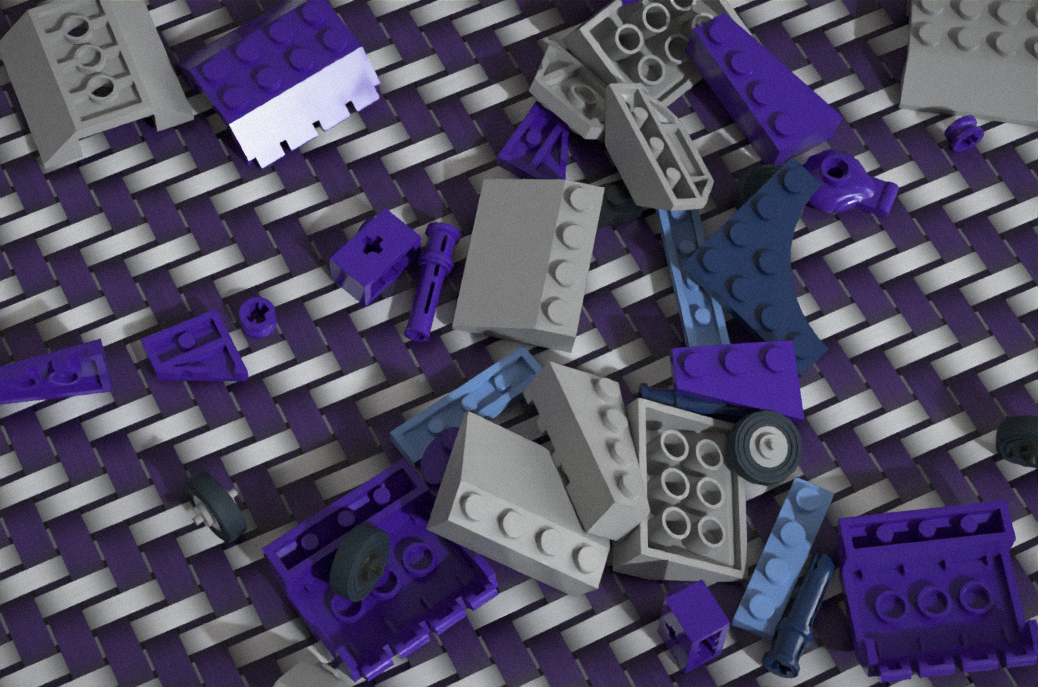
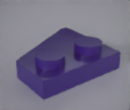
(195, 351)

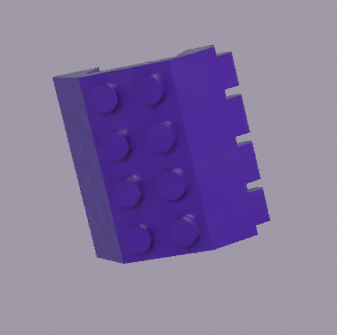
(282, 77)
(422, 586)
(934, 591)

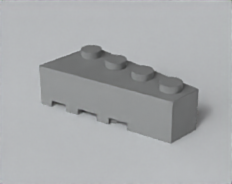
(591, 447)

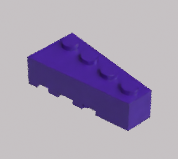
(760, 93)

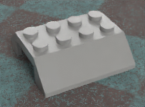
(972, 59)

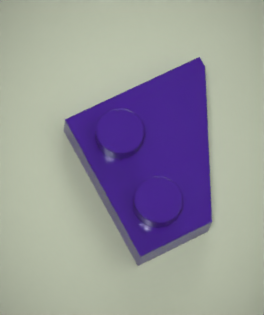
(537, 146)

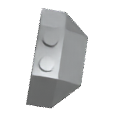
(653, 151)

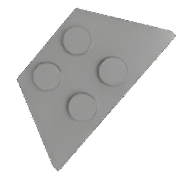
(571, 92)

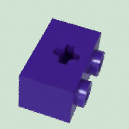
(374, 256)
(692, 625)

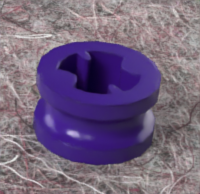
(964, 133)
(255, 329)

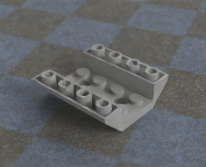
(60, 72)

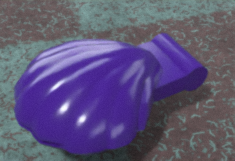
(848, 185)

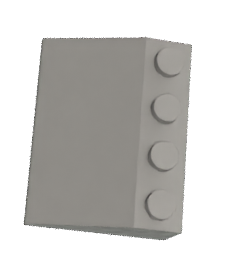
(645, 43)
(529, 261)
(693, 499)
(514, 507)

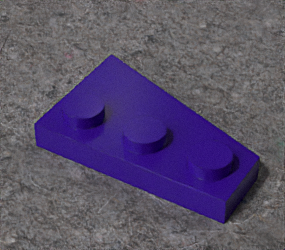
(57, 375)
(742, 375)

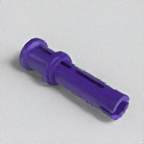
(434, 266)

